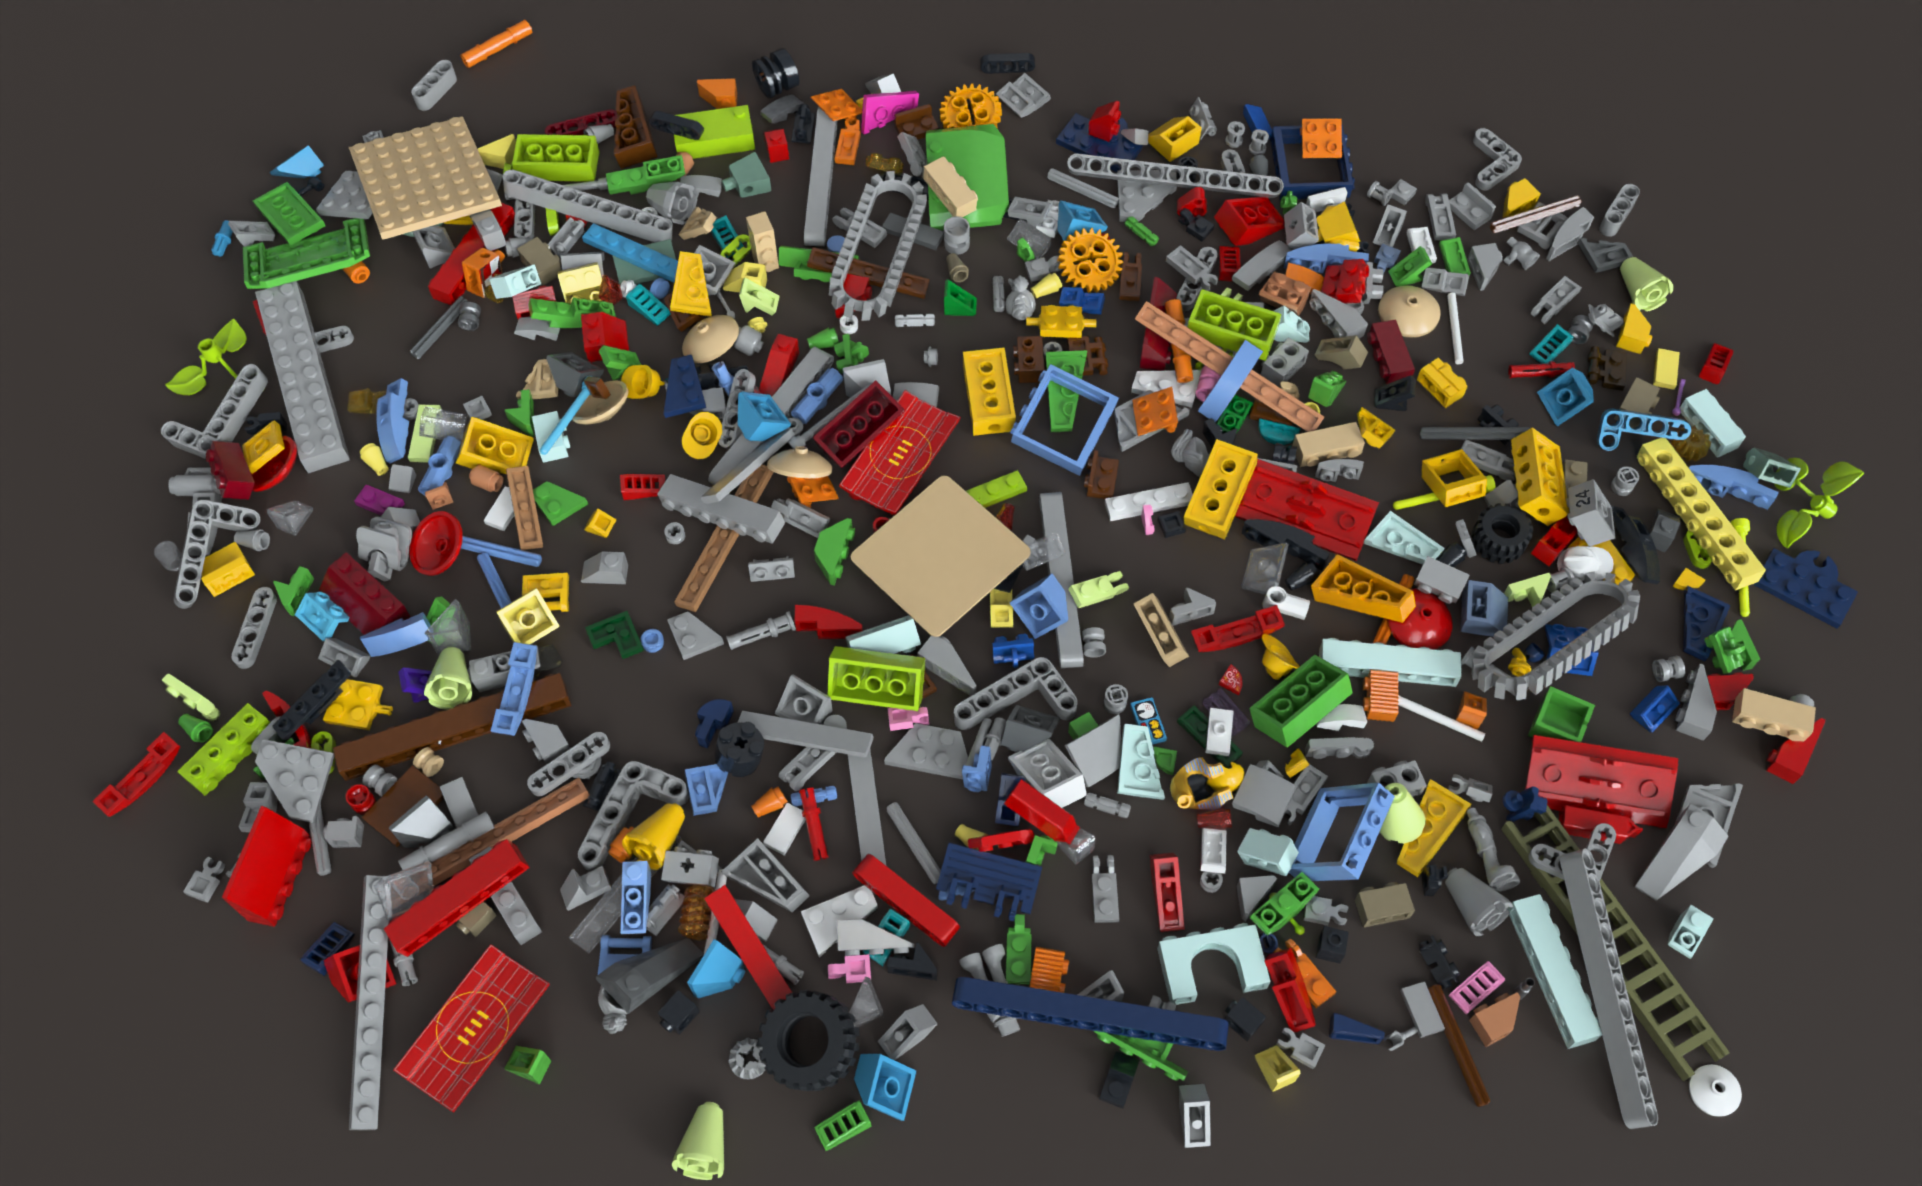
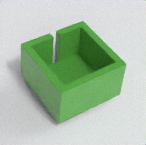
(1561, 716)

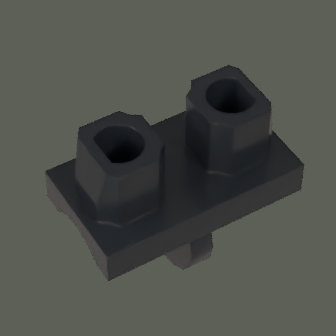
(1493, 418)

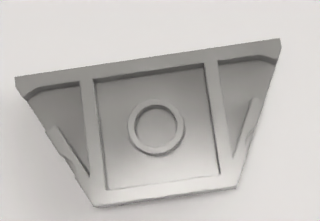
(1127, 427)
(930, 751)
(1716, 801)

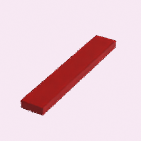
(748, 945)

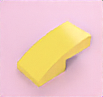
(1000, 609)

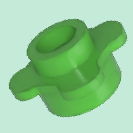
(1288, 202)

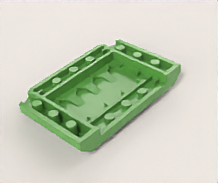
(981, 160)
(306, 258)

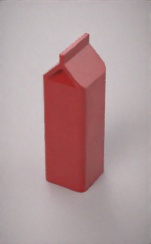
(1042, 812)
(1582, 822)

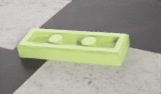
(421, 447)

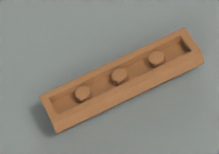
(524, 508)

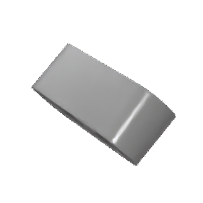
(434, 85)
(1619, 210)

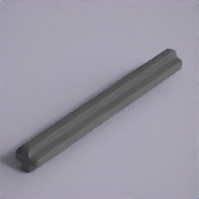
(1472, 433)

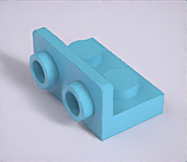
(320, 614)

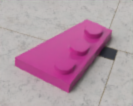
(882, 107)

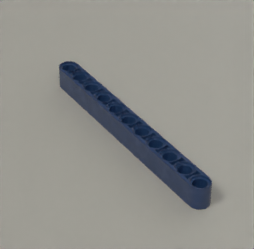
(1090, 1013)

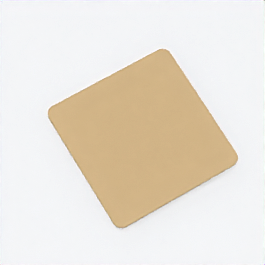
(940, 555)

